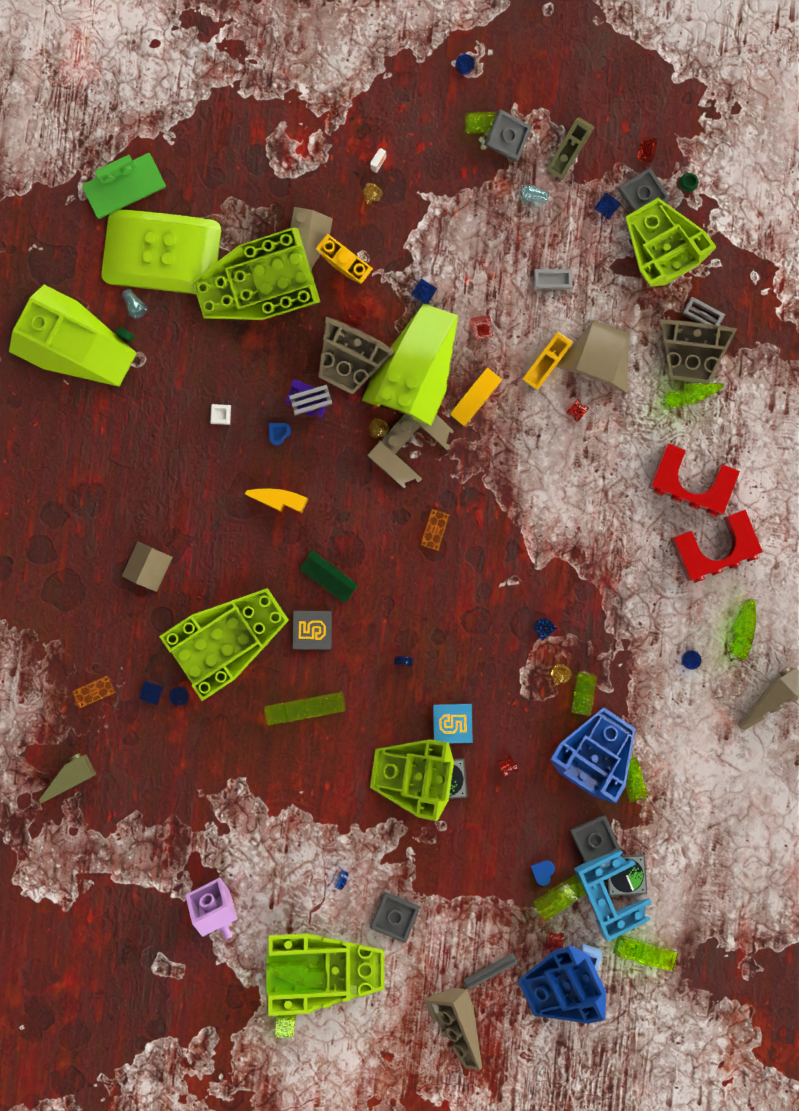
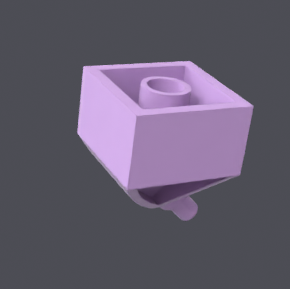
(212, 908)

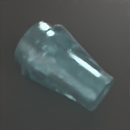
(531, 193)
(134, 305)

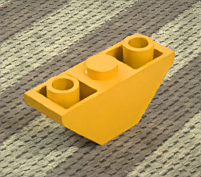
(343, 259)

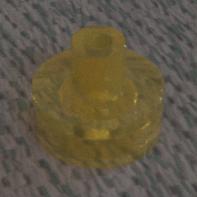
(372, 192)
(378, 428)
(560, 674)

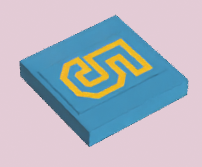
(453, 723)

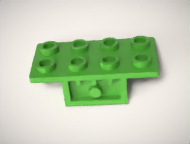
(123, 184)

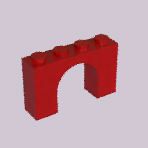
(667, 482)
(744, 546)

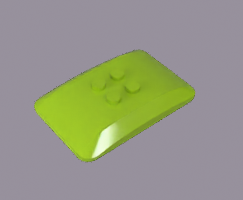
(158, 250)

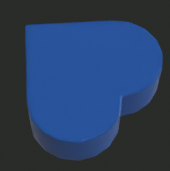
(278, 432)
(543, 871)

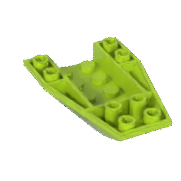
(69, 340)
(224, 639)

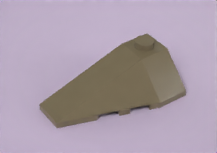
(312, 229)
(781, 690)
(457, 1018)

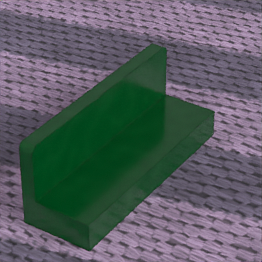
(328, 577)

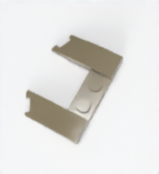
(385, 451)

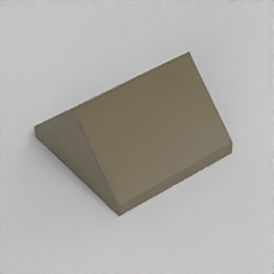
(147, 566)

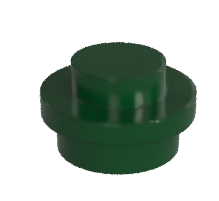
(688, 182)

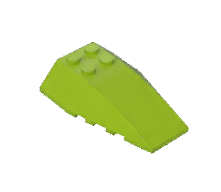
(418, 370)
(350, 968)

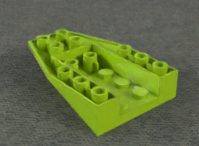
(258, 280)

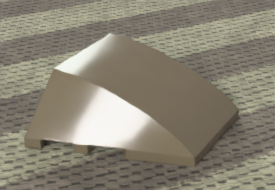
(694, 348)
(350, 355)
(600, 355)

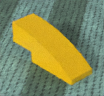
(547, 360)
(476, 397)
(278, 498)

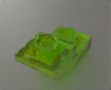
(479, 122)
(584, 693)
(635, 784)
(285, 1026)

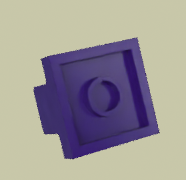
(297, 387)

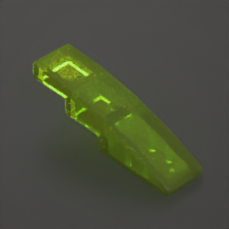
(304, 708)

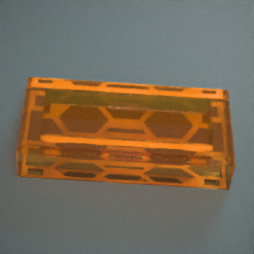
(435, 529)
(93, 691)

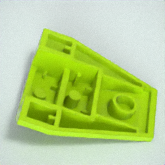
(666, 242)
(415, 776)

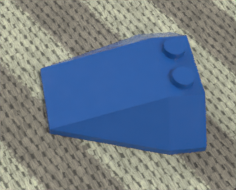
(597, 755)
(565, 987)

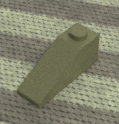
(570, 148)
(71, 774)

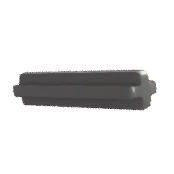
(490, 971)

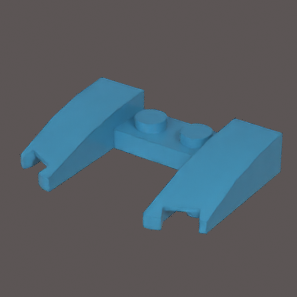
(591, 878)

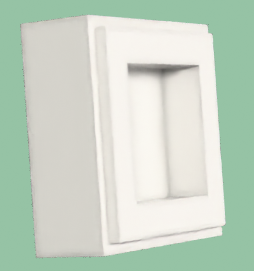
(378, 160)
(220, 414)

